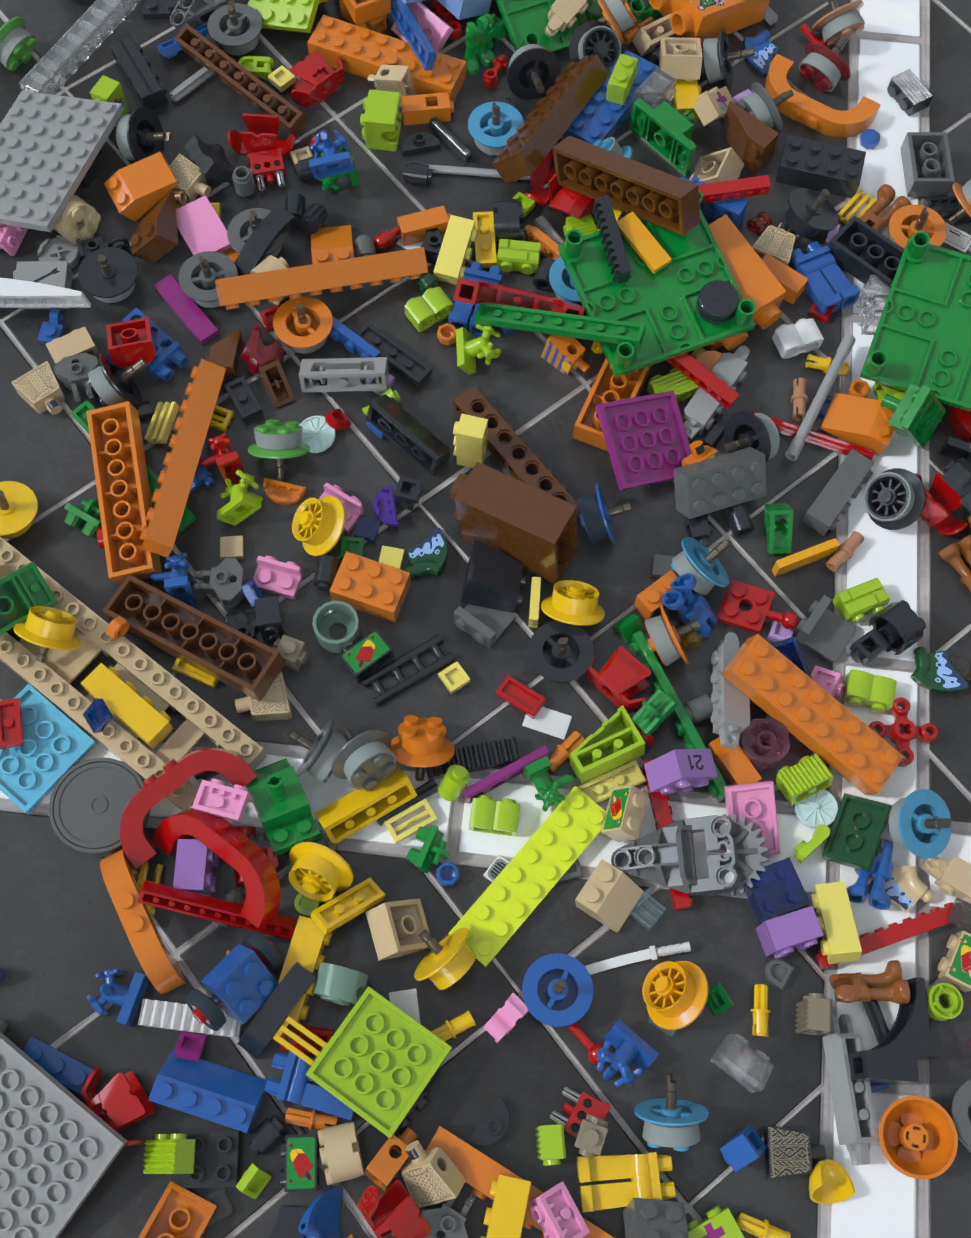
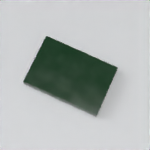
(857, 832)

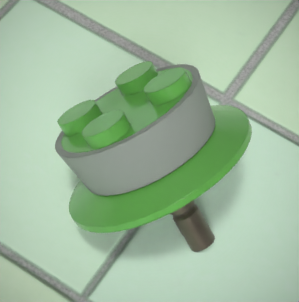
(15, 43)
(278, 442)

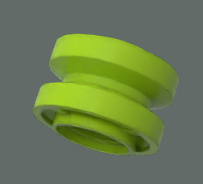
(952, 999)

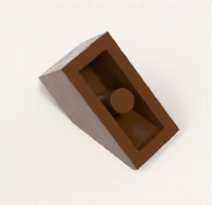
(227, 353)

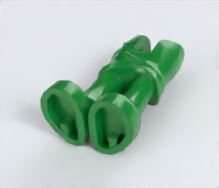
(477, 38)

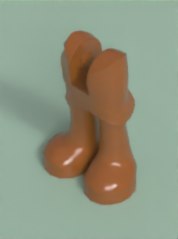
(885, 197)
(952, 555)
(855, 986)

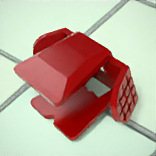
(313, 83)
(261, 135)
(539, 177)
(939, 505)
(624, 678)
(119, 1102)
(393, 1212)

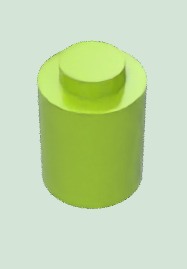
(453, 783)

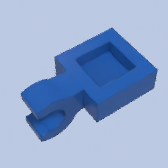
(53, 328)

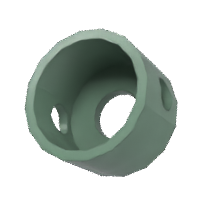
(341, 614)
(339, 984)

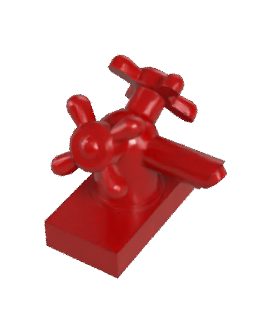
(226, 460)

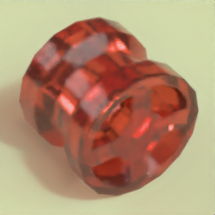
(760, 223)

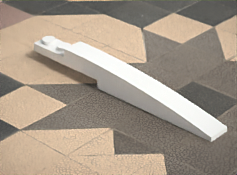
(37, 295)

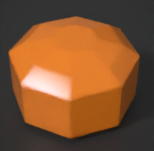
(447, 334)
(859, 388)
(117, 628)

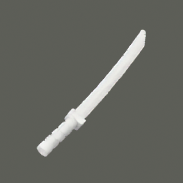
(651, 953)

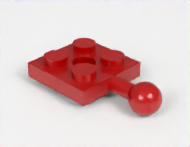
(754, 619)

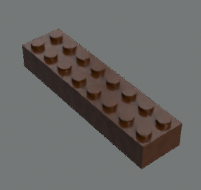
(550, 118)
(630, 185)
(196, 638)

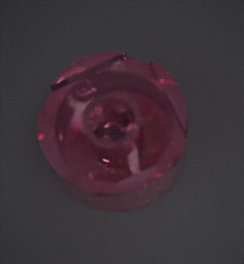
(776, 740)

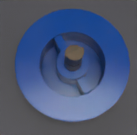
(557, 990)

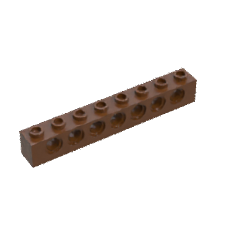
(241, 80)
(476, 400)

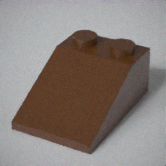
(749, 138)
(156, 231)

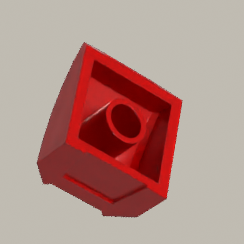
(572, 203)
(130, 342)

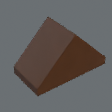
(276, 383)

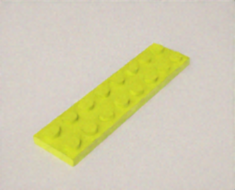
(531, 875)

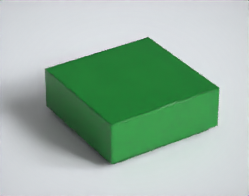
(353, 545)

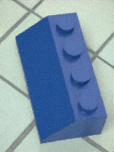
(209, 1092)

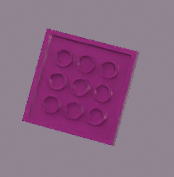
(644, 438)

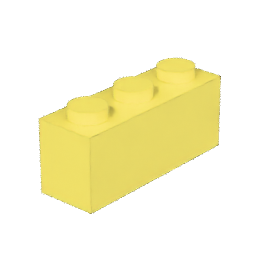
(455, 249)
(470, 440)
(837, 923)

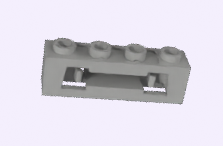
(344, 374)

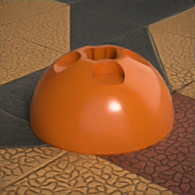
(928, 1129)

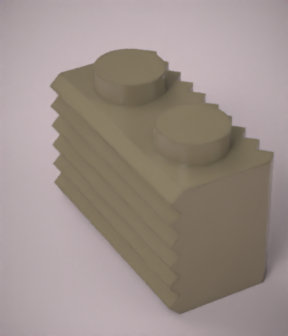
(814, 1015)

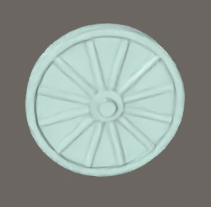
(317, 434)
(817, 809)

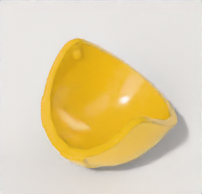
(830, 1183)

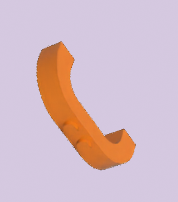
(813, 113)
(138, 924)

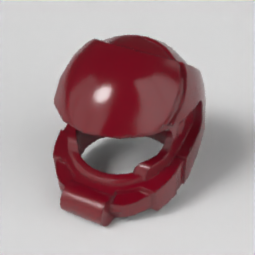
(257, 354)

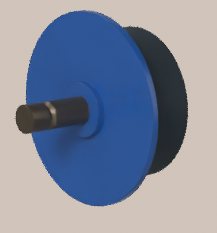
(597, 516)

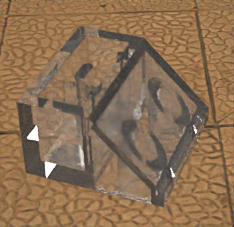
(871, 304)

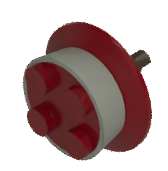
(824, 66)

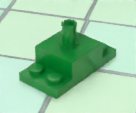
(665, 133)
(915, 414)
(20, 592)
(282, 807)

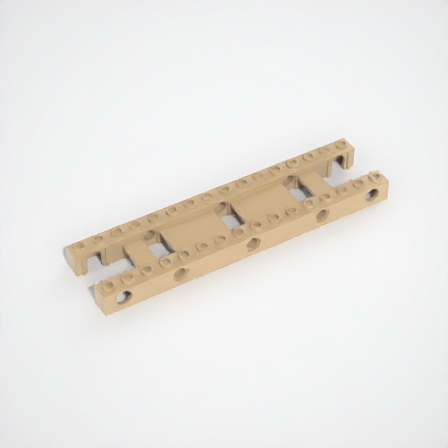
(162, 688)

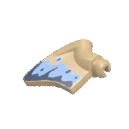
(905, 888)

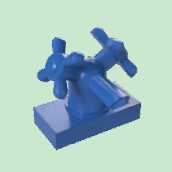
(332, 162)
(177, 580)
(127, 997)
(629, 1050)

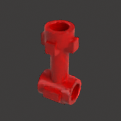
(490, 76)

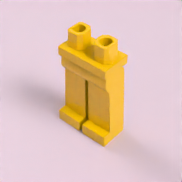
(644, 1182)

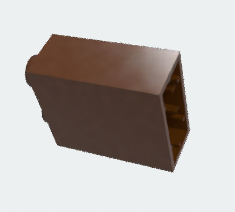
(516, 520)

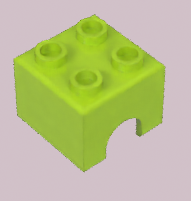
(381, 120)

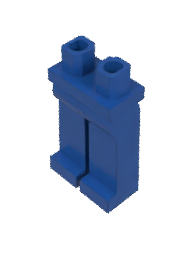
(732, 208)
(826, 281)
(462, 311)
(166, 351)
(296, 1087)

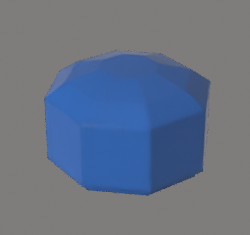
(870, 139)
(447, 874)

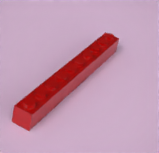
(735, 189)
(705, 379)
(662, 817)
(210, 909)
(897, 932)

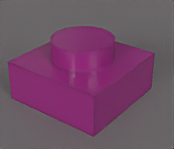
(190, 1046)

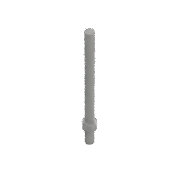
(469, 171)

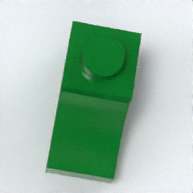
(778, 526)

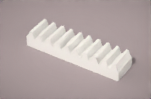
(180, 1018)

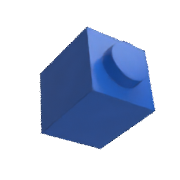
(743, 1148)

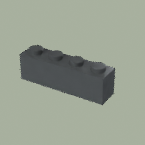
(837, 493)

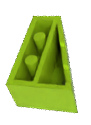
(607, 748)

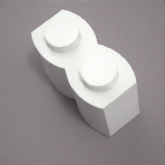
(797, 338)

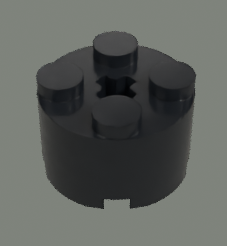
(506, 219)
(898, 626)

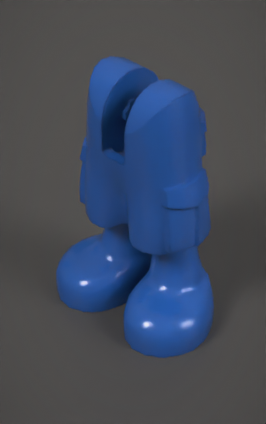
(695, 605)
(882, 873)

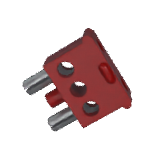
(267, 166)
(597, 1109)

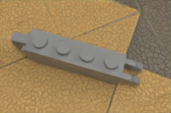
(702, 407)
(730, 705)
(850, 1099)

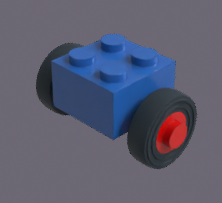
(237, 983)

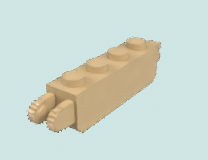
(564, 14)
(951, 876)

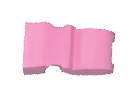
(506, 1017)

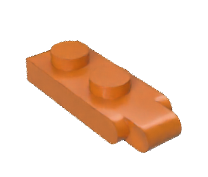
(548, 246)

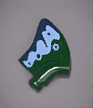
(429, 555)
(936, 672)

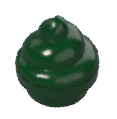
(427, 282)

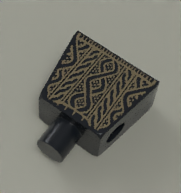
(789, 1152)

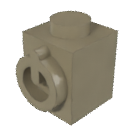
(292, 650)
(591, 1136)

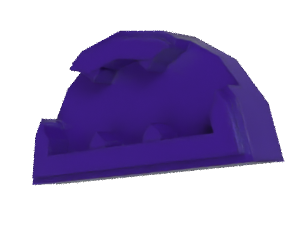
(385, 507)

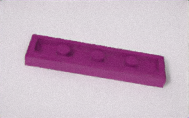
(186, 309)
(503, 775)

